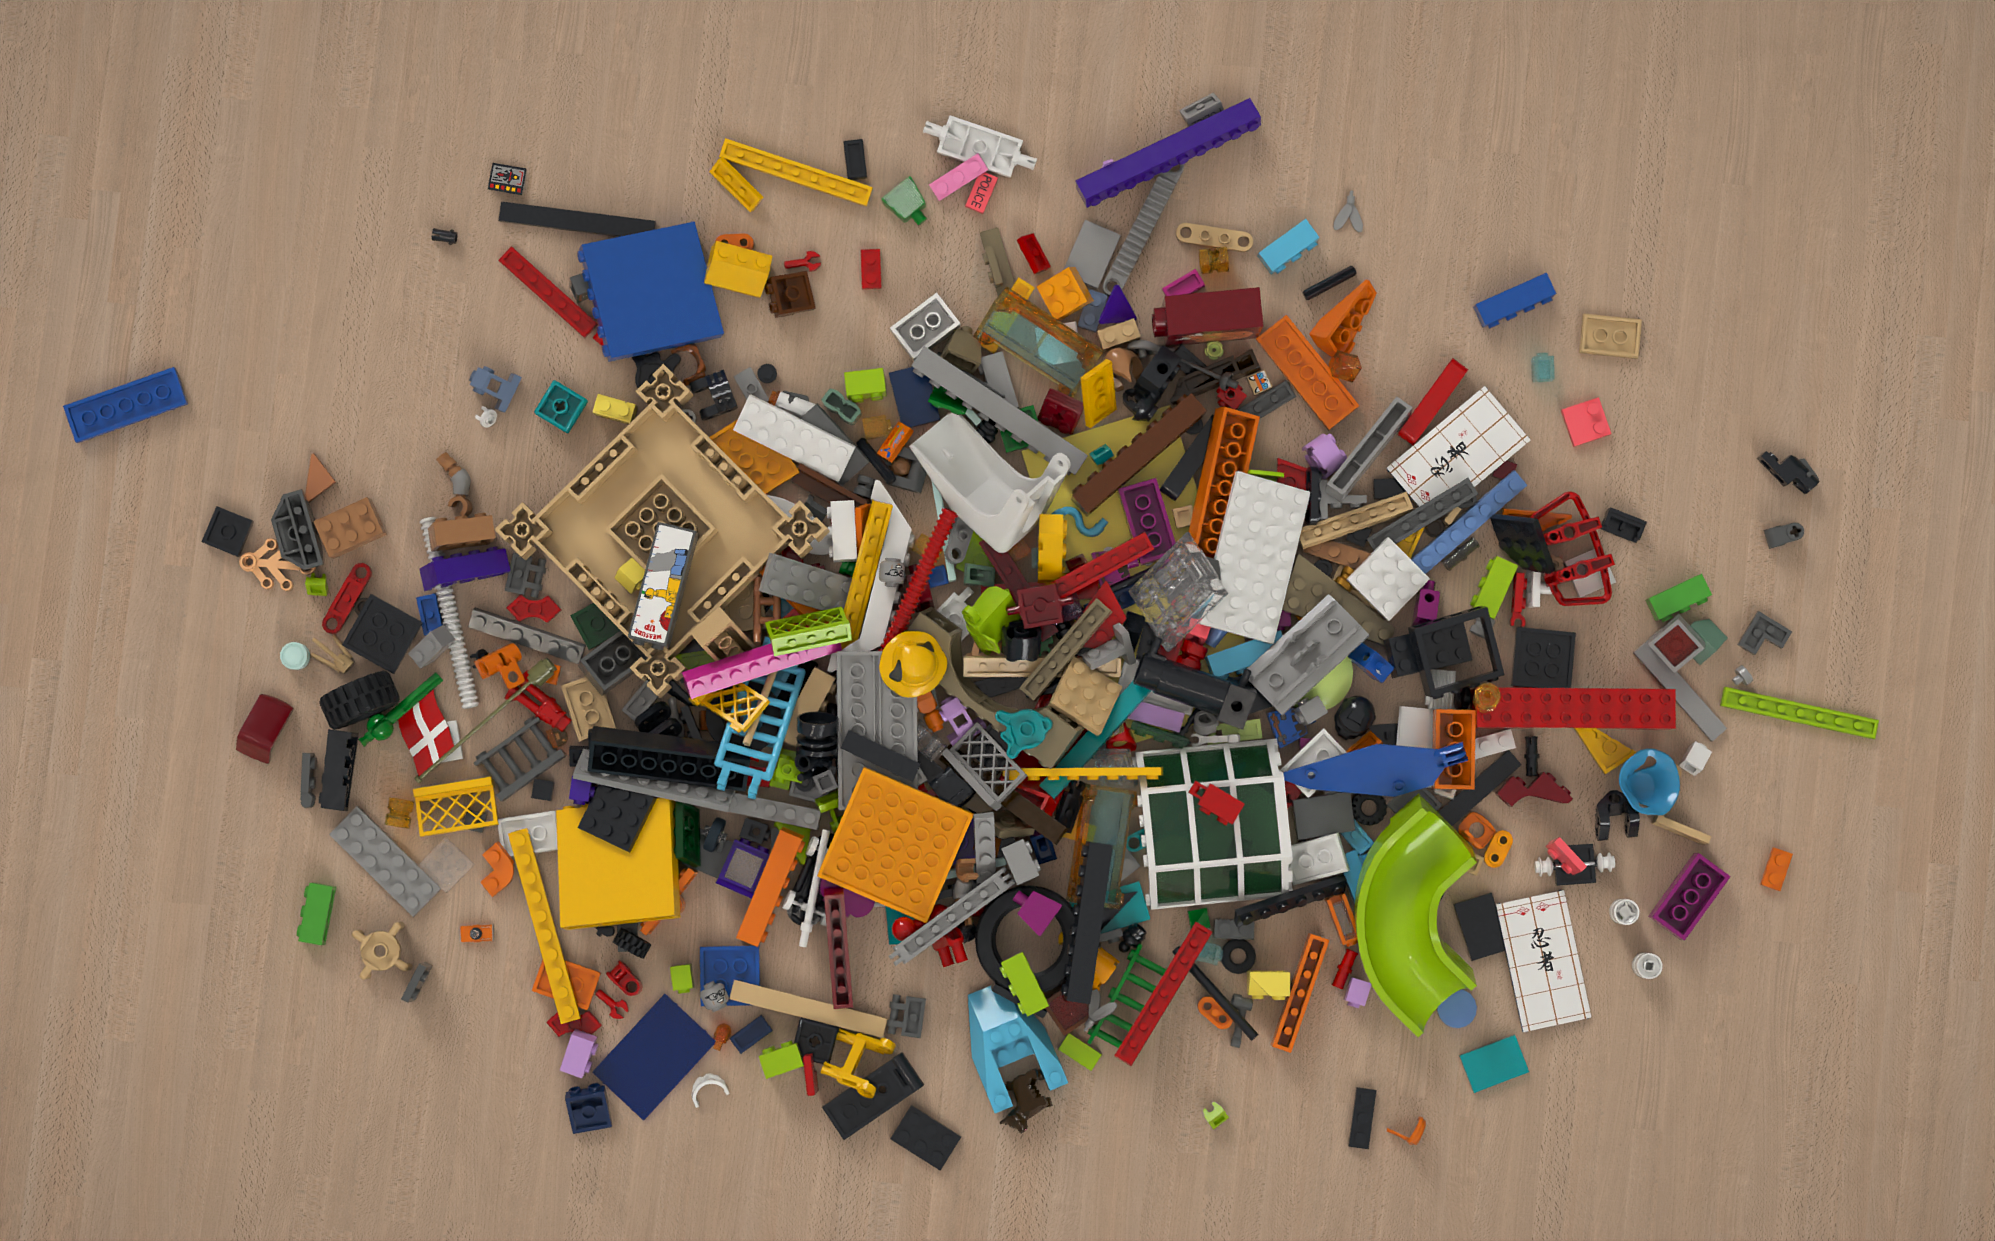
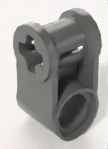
(1781, 535)

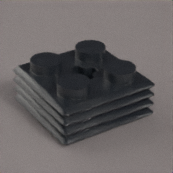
(826, 1035)

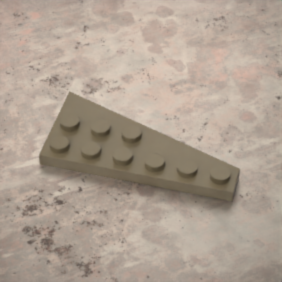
(1310, 586)

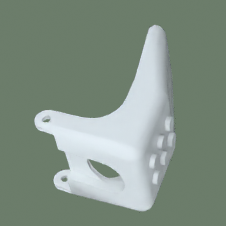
(982, 485)

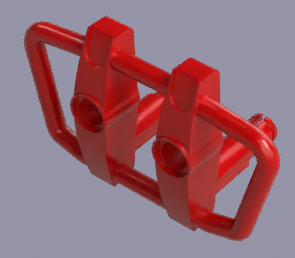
(1570, 573)

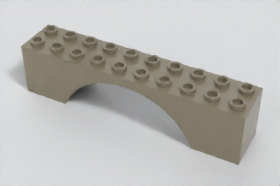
(948, 635)

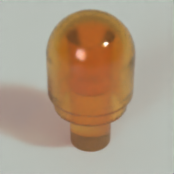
(721, 1035)

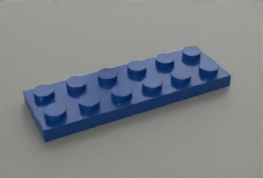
(125, 405)

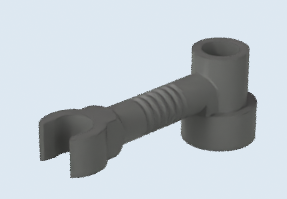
(1241, 1004)

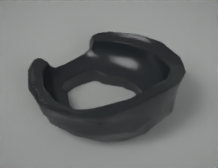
(1462, 699)

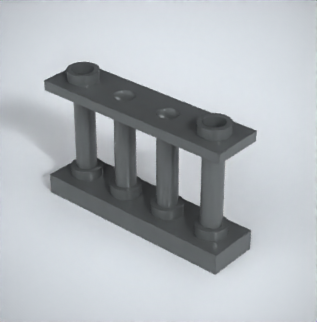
(537, 766)

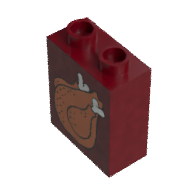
(1209, 317)

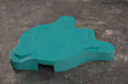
(1024, 730)

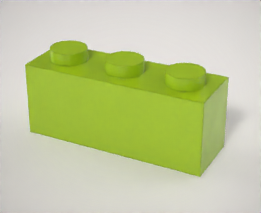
(1494, 585)
(1024, 984)

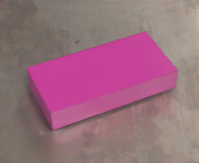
(1185, 285)

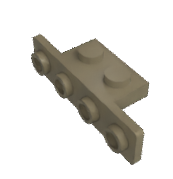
(997, 260)

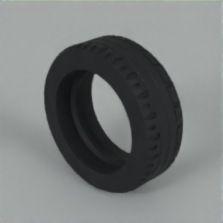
(986, 936)

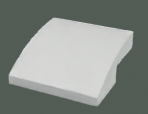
(1415, 727)

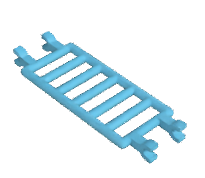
(777, 741)

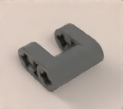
(916, 475)

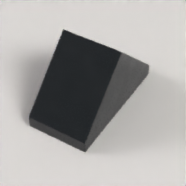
(1134, 625)

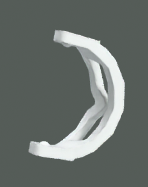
(701, 1081)

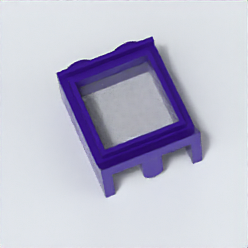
(743, 867)

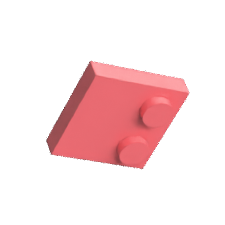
(1586, 422)
(1570, 861)

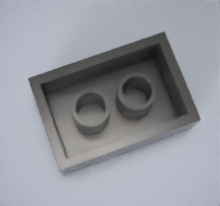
(610, 662)

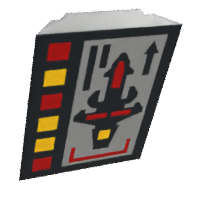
(507, 178)

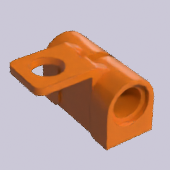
(503, 661)

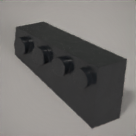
(338, 769)

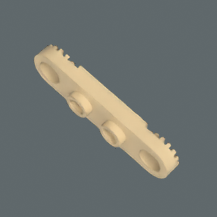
(1214, 237)

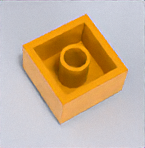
(1065, 293)

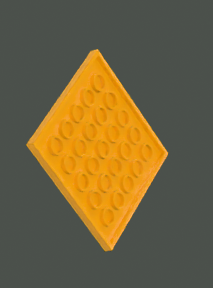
(895, 844)

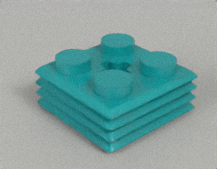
(548, 409)

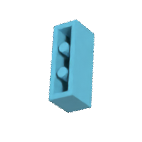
(1288, 247)

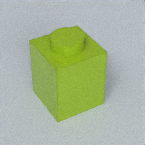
(682, 978)

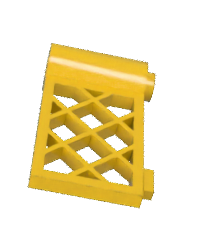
(752, 713)

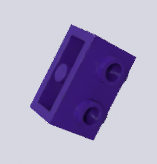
(581, 791)

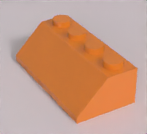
(1452, 728)

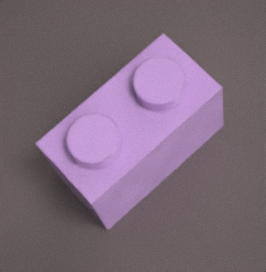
(578, 1053)

